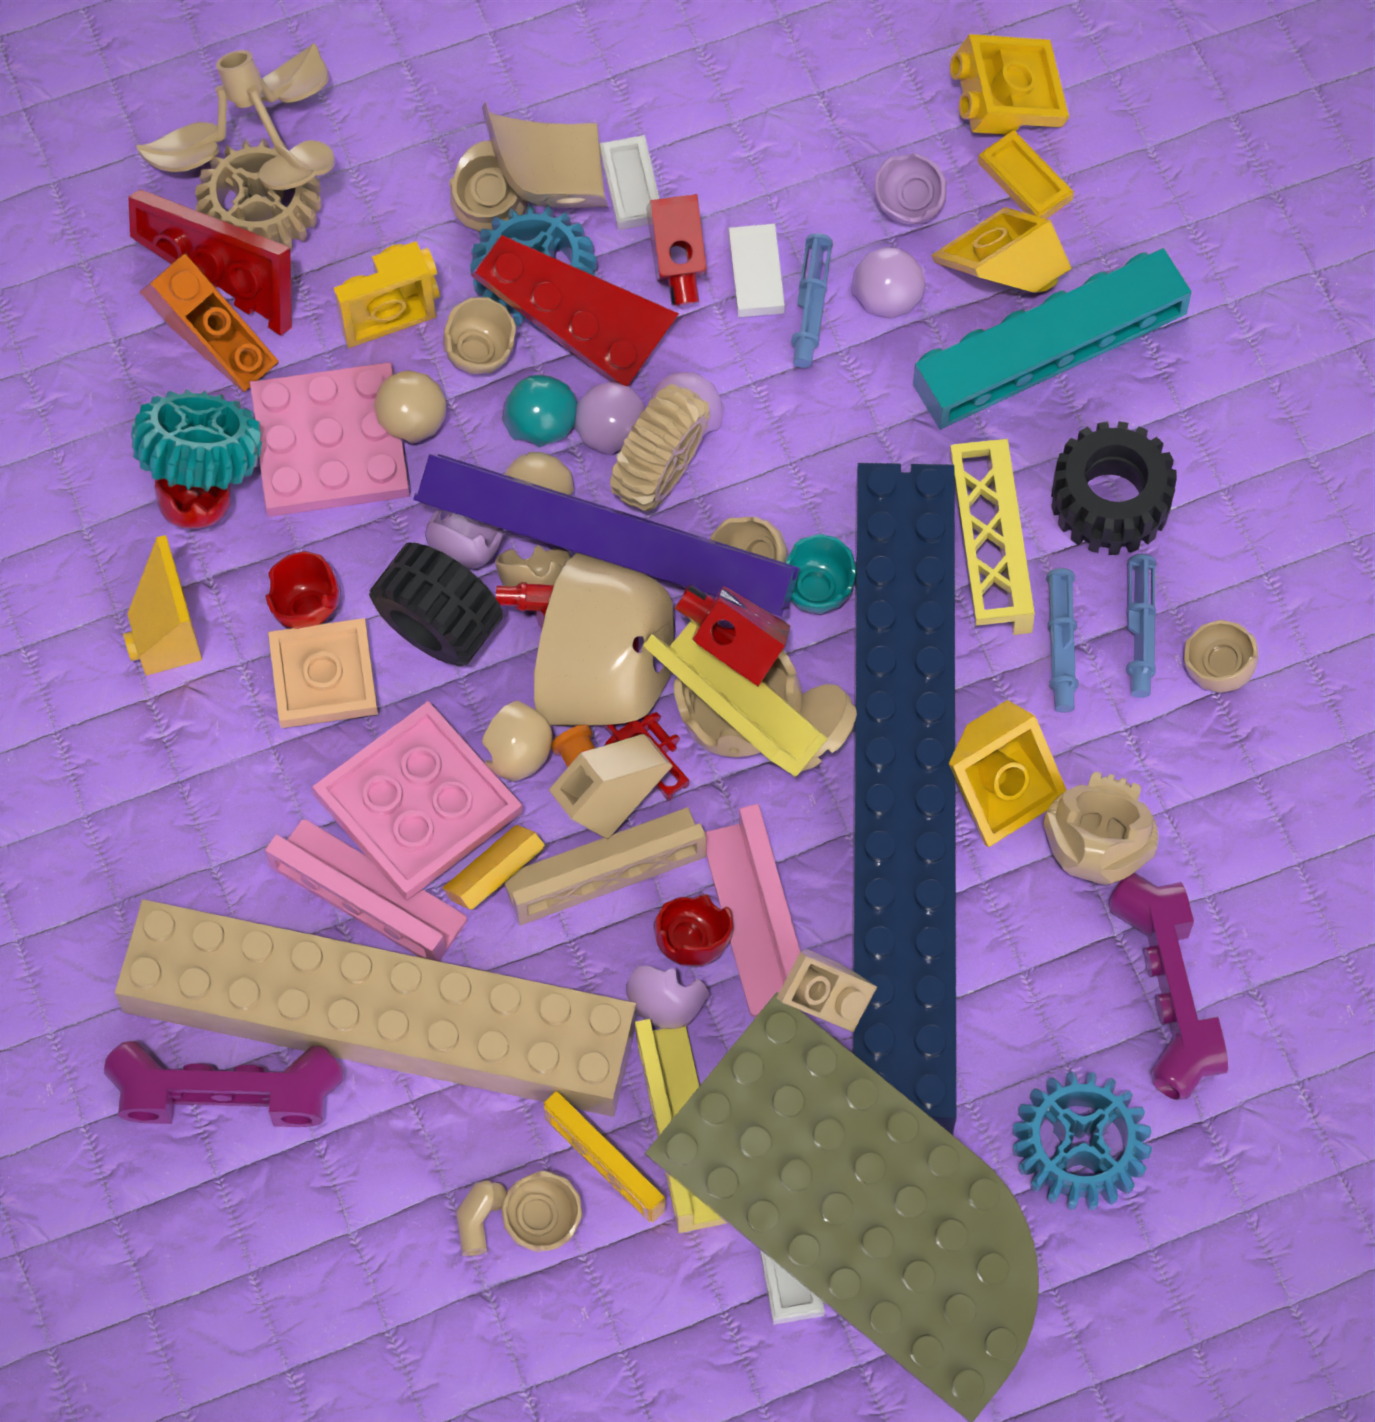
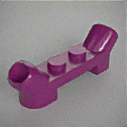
(1196, 1044)
(291, 1095)

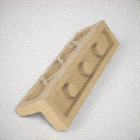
(605, 865)

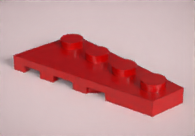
(230, 257)
(583, 313)

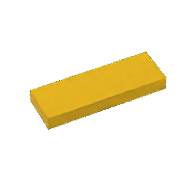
(604, 1157)

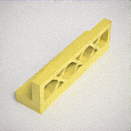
(1008, 538)
(750, 709)
(669, 1084)

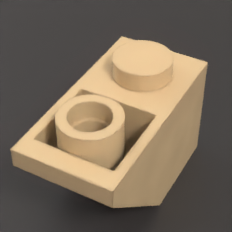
(610, 783)
(826, 990)

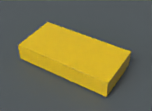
(1025, 176)
(493, 867)

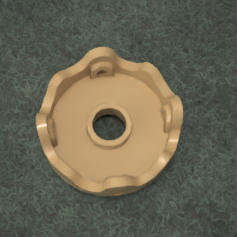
(716, 733)

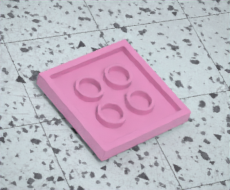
(326, 441)
(417, 800)

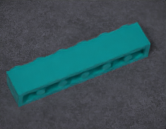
(1051, 337)

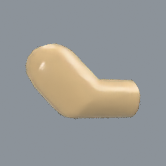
(473, 1211)

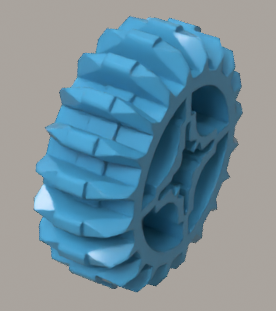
(539, 233)
(1094, 1156)

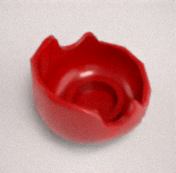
(191, 507)
(302, 590)
(693, 930)

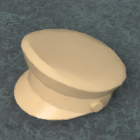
(481, 189)

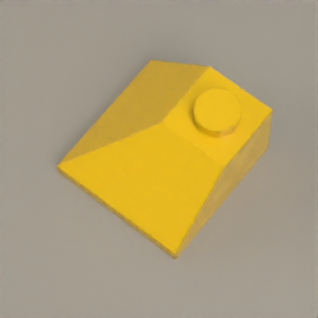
(1009, 250)
(160, 617)
(1005, 771)

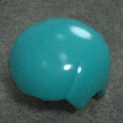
(540, 410)
(824, 574)

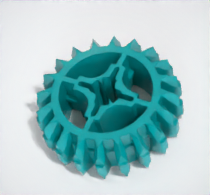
(196, 440)

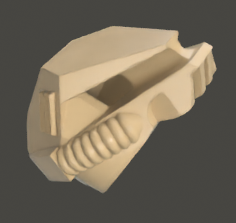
(1101, 830)

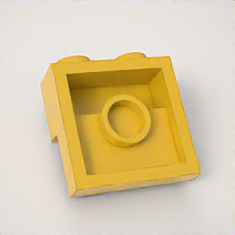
(1008, 83)
(391, 298)

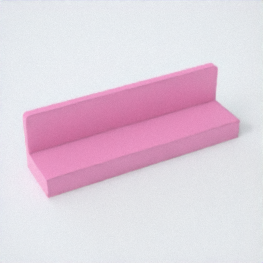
(752, 889)
(360, 890)

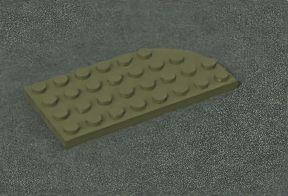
(862, 1203)

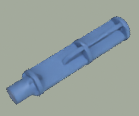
(811, 299)
(1142, 623)
(1062, 638)

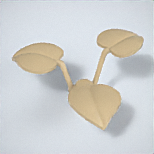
(242, 84)

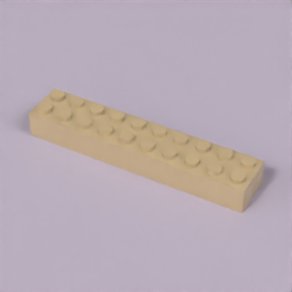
(377, 1007)

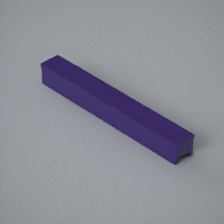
(605, 533)

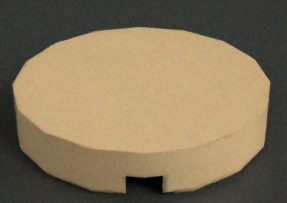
(831, 713)

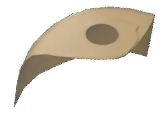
(548, 161)
(586, 650)

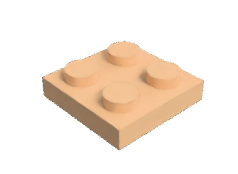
(322, 673)

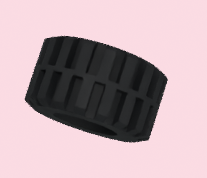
(1119, 454)
(436, 604)

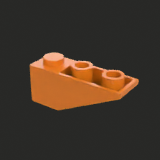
(208, 323)

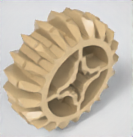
(255, 205)
(659, 447)

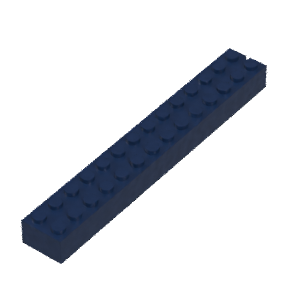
(905, 780)

